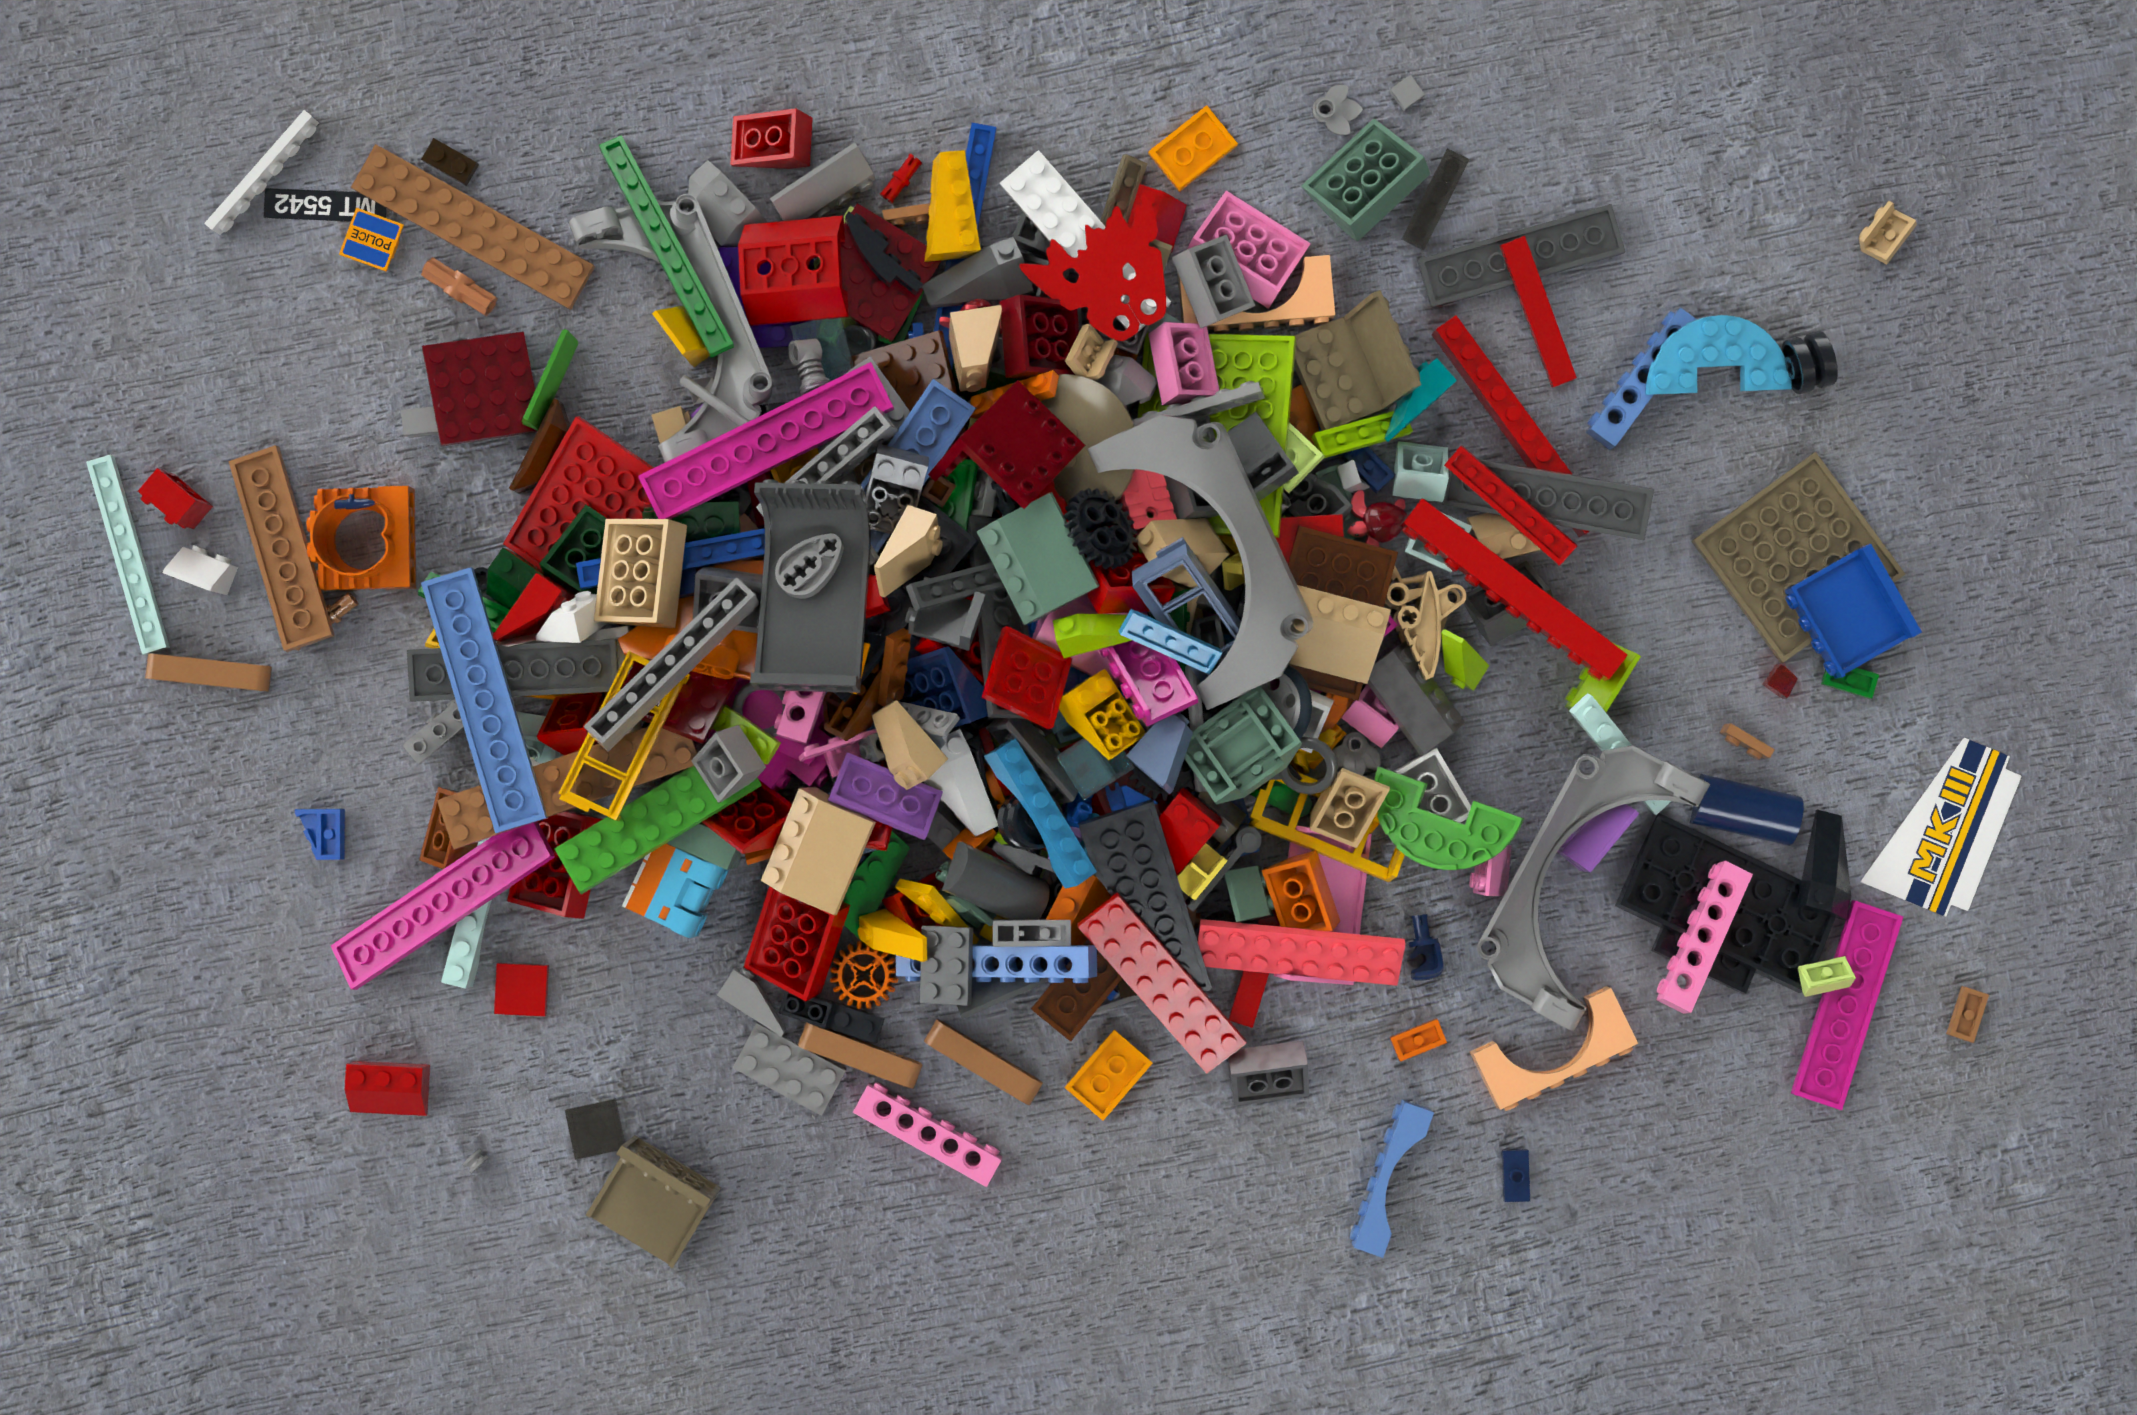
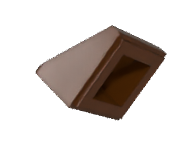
(938, 491)

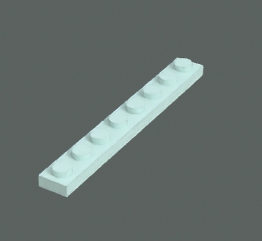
(128, 554)

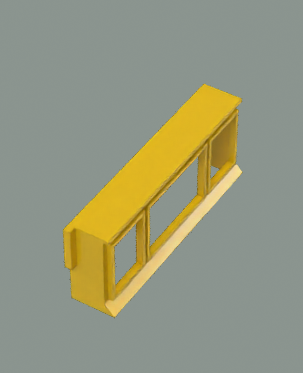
(630, 777)
(1290, 834)

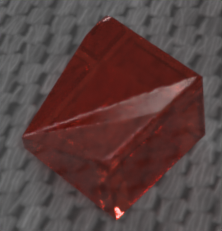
(1780, 681)

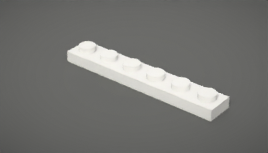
(257, 178)

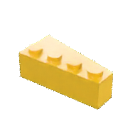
(951, 213)

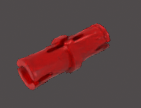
(901, 178)

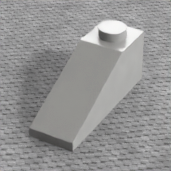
(1031, 932)
(748, 996)

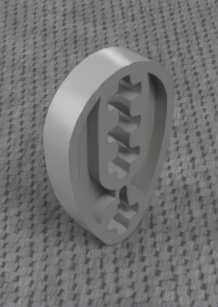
(796, 558)

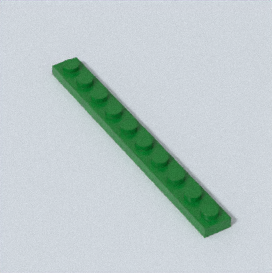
(666, 246)

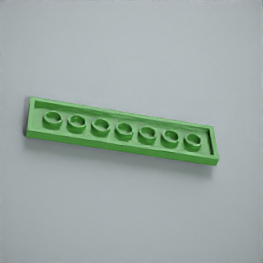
(642, 828)

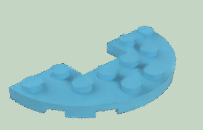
(1718, 343)

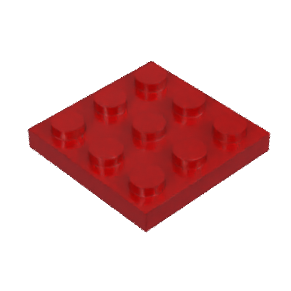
(1027, 677)

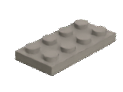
(789, 1069)

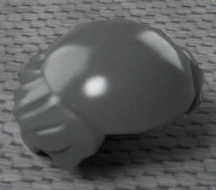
(860, 339)

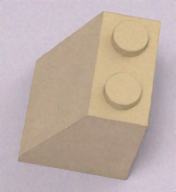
(973, 344)
(1197, 534)

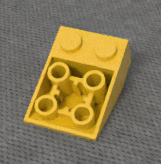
(1101, 715)

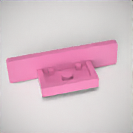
(836, 751)

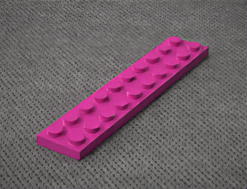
(763, 443)
(440, 902)

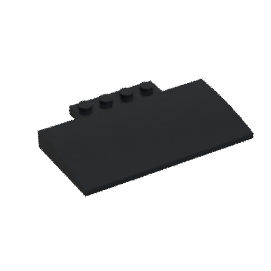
(1767, 929)

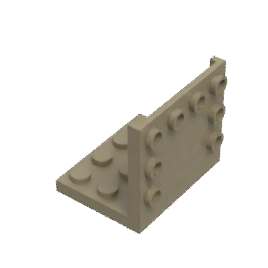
(1355, 364)
(653, 1200)

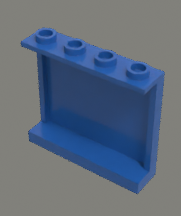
(1851, 611)

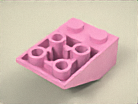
(1492, 876)

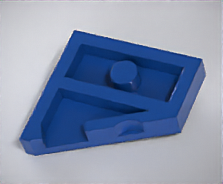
(324, 831)

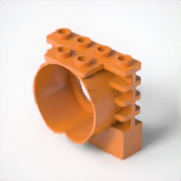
(398, 563)

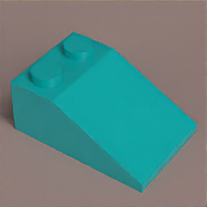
(1434, 382)

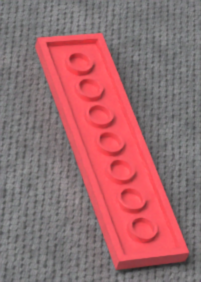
(1300, 952)

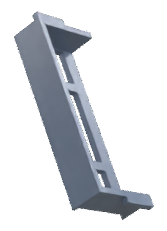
(1168, 559)

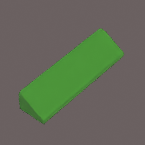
(550, 380)

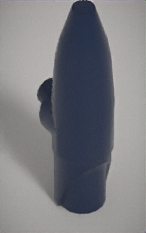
(353, 503)

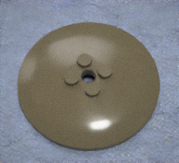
(1092, 416)

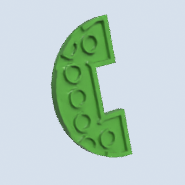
(1436, 839)

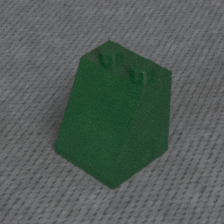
(509, 577)

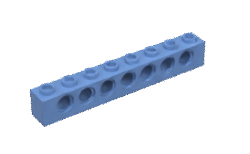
(1082, 958)

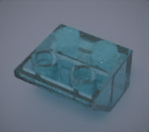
(1090, 769)

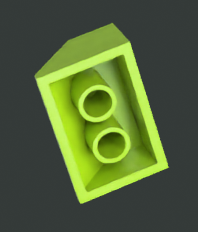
(1603, 691)

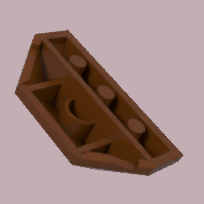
(542, 448)
(855, 714)

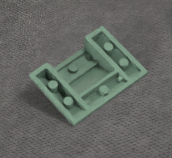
(1241, 747)

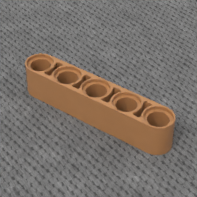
(208, 672)
(860, 1055)
(983, 1062)

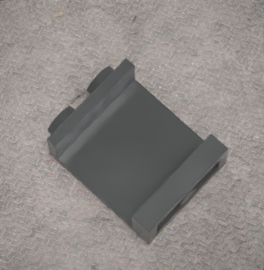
(948, 623)

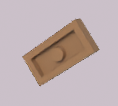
(903, 215)
(1737, 737)
(1967, 1014)

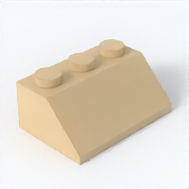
(1500, 536)

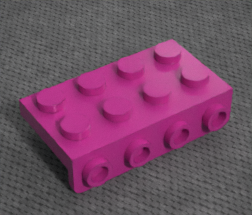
(1150, 680)

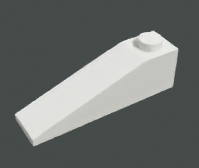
(963, 786)

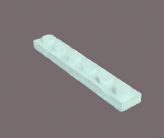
(1605, 734)

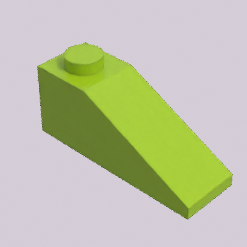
(1088, 632)
(1462, 661)

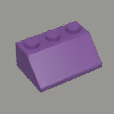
(1596, 837)

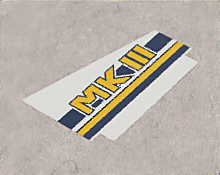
(1949, 832)

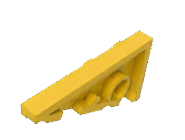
(932, 902)

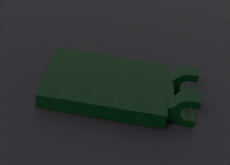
(707, 520)

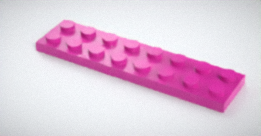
(1847, 1012)

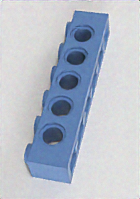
(1600, 426)

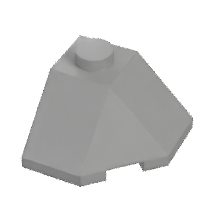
(1128, 380)

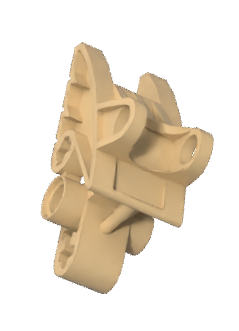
(1426, 618)

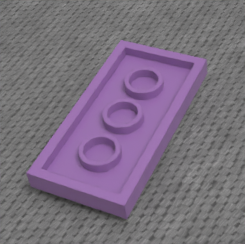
(876, 794)

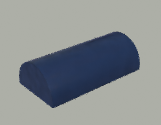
(1749, 811)

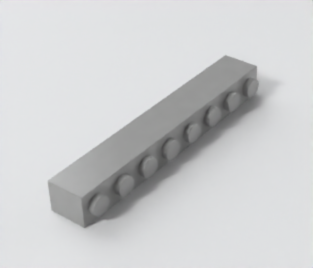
(671, 664)

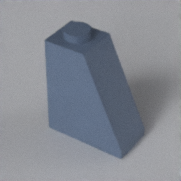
(1163, 750)

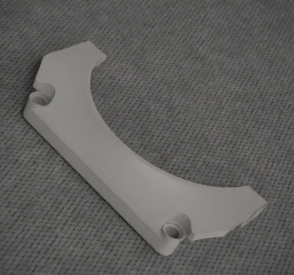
(737, 368)
(1215, 472)
(1520, 958)

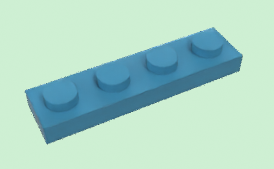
(1170, 641)

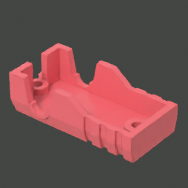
(1147, 495)

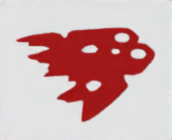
(1101, 272)

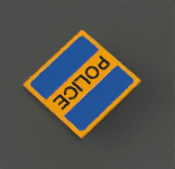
(371, 239)

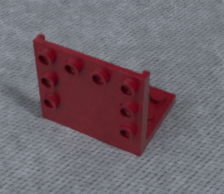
(1015, 445)

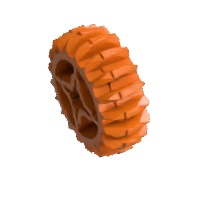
(872, 983)

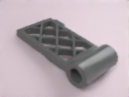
(1244, 839)

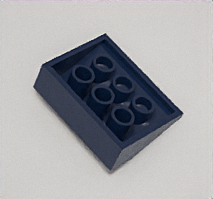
(944, 684)

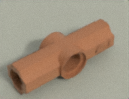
(459, 286)

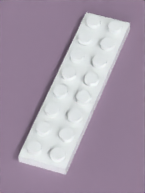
(1060, 214)

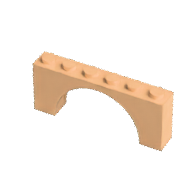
(1309, 303)
(1606, 1036)

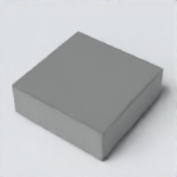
(1407, 92)

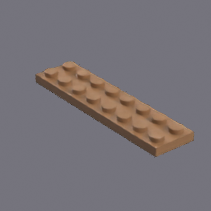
(281, 548)

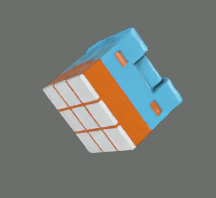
(674, 889)

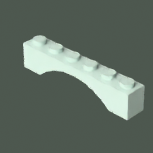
(466, 947)

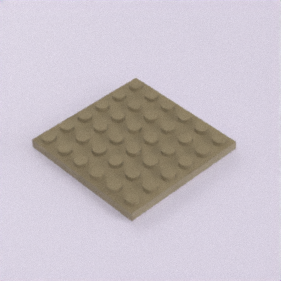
(1781, 539)

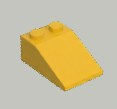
(682, 333)

